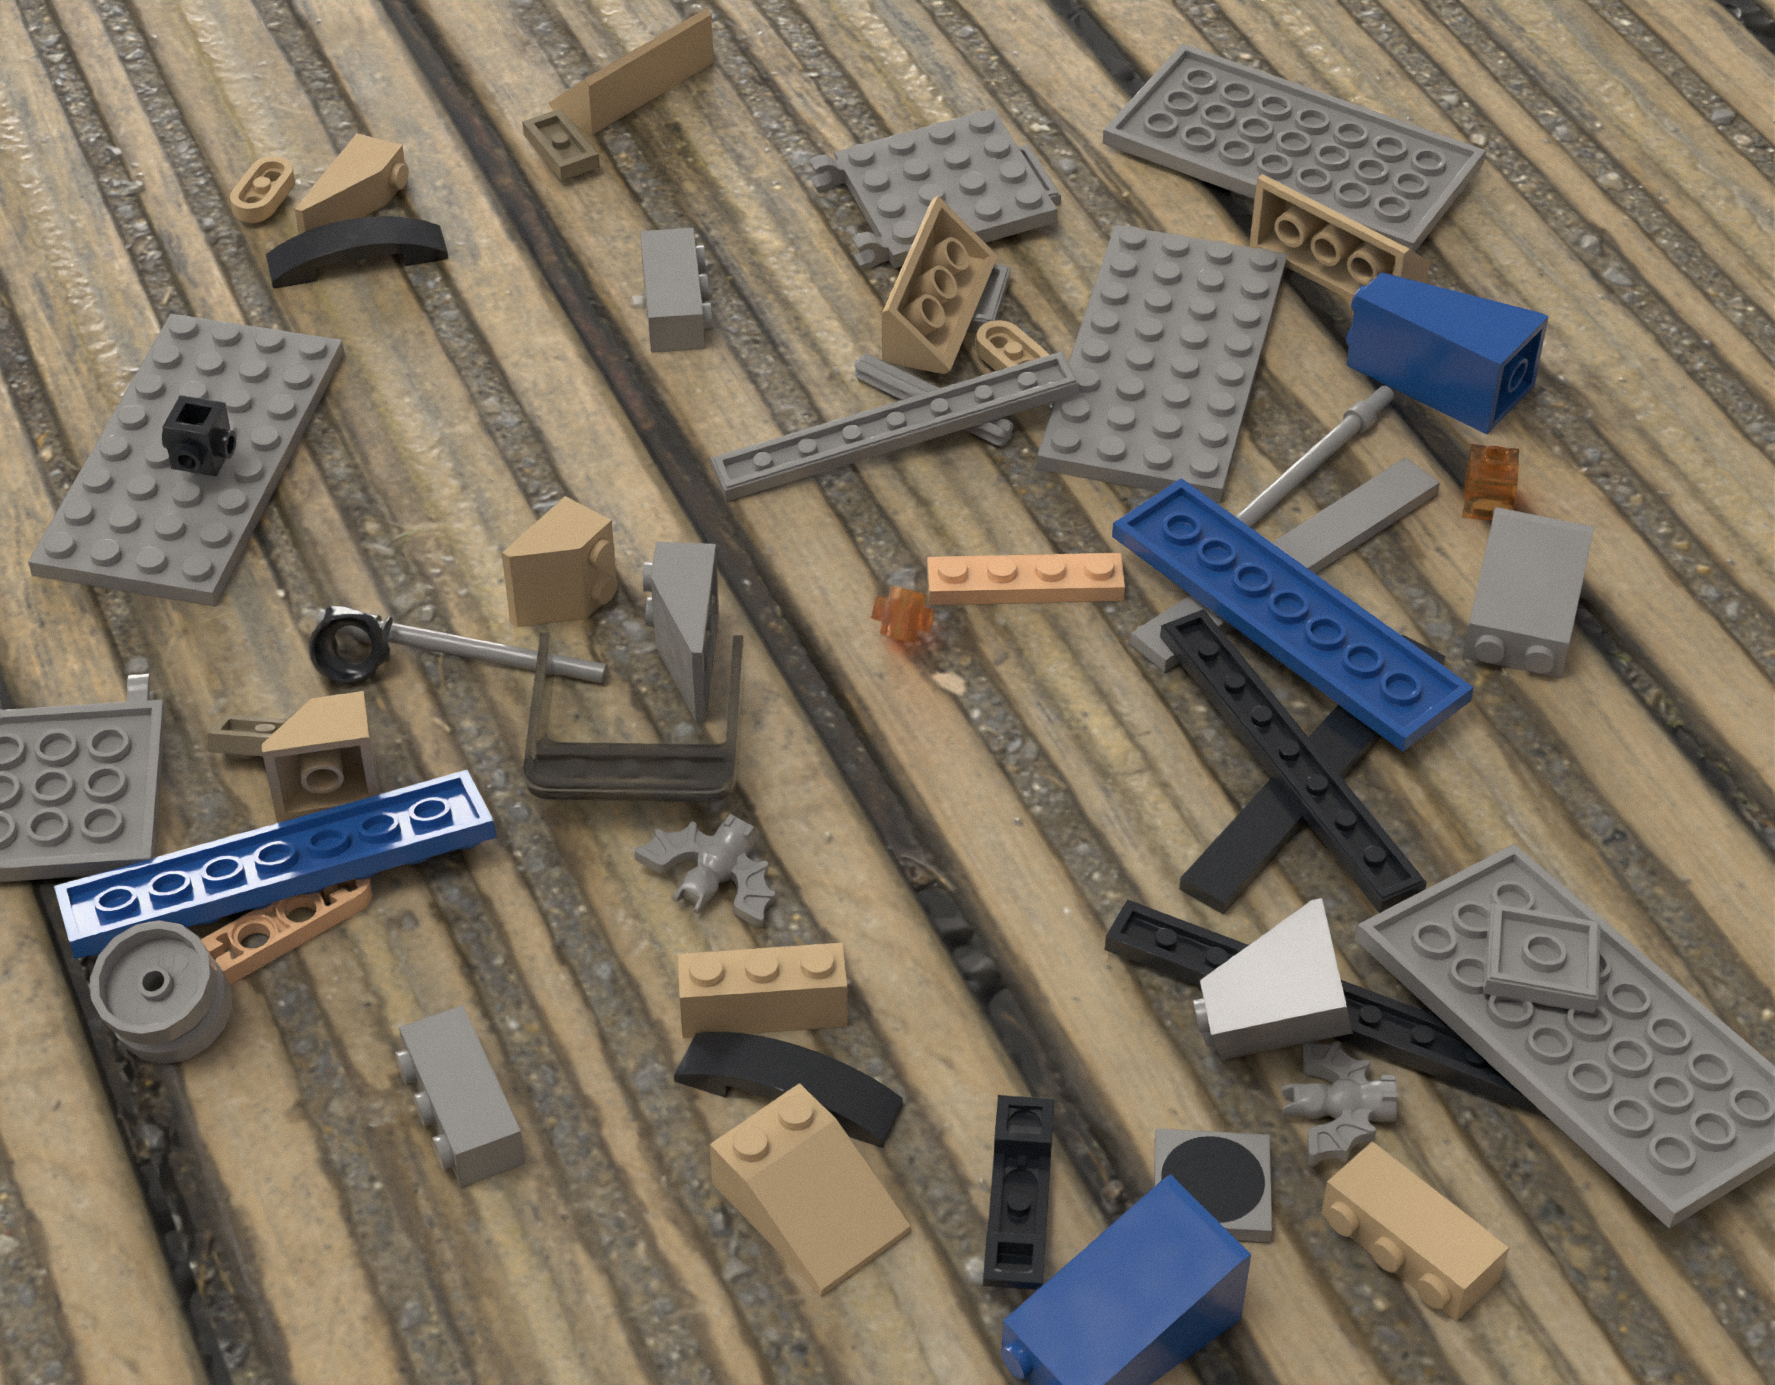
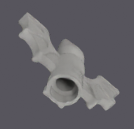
(718, 860)
(1348, 1100)

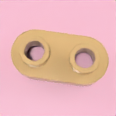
(262, 189)
(1005, 345)

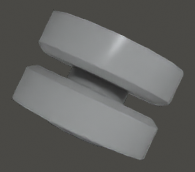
(161, 992)

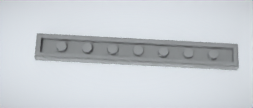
(894, 426)
(1316, 541)

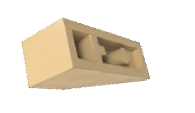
(355, 183)

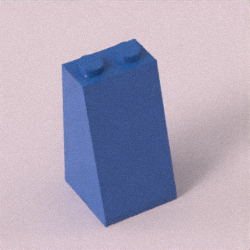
(1446, 347)
(1132, 1298)

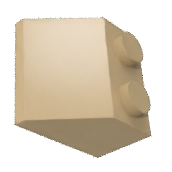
(560, 566)
(321, 757)

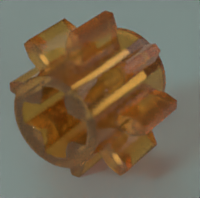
(903, 614)

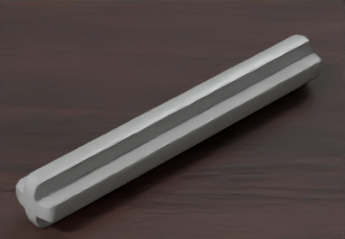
(905, 385)

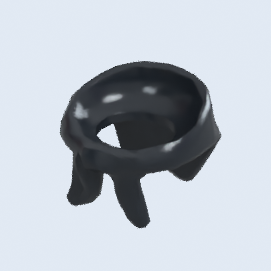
(324, 645)

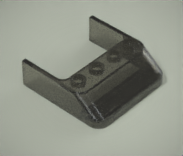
(630, 769)

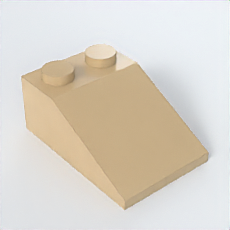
(806, 1189)

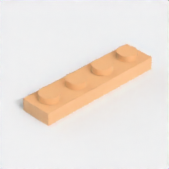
(1025, 578)

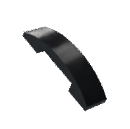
(354, 240)
(774, 1066)
(1019, 1193)

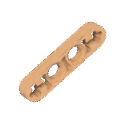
(283, 933)

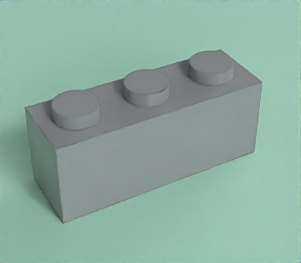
(675, 289)
(459, 1097)

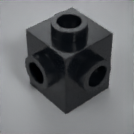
(198, 435)

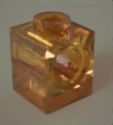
(1489, 481)

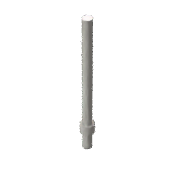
(1355, 421)
(479, 650)

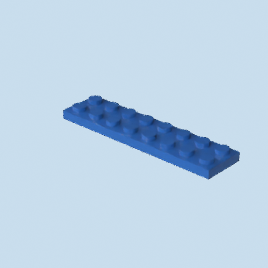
(1293, 614)
(277, 861)

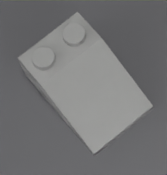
(685, 616)

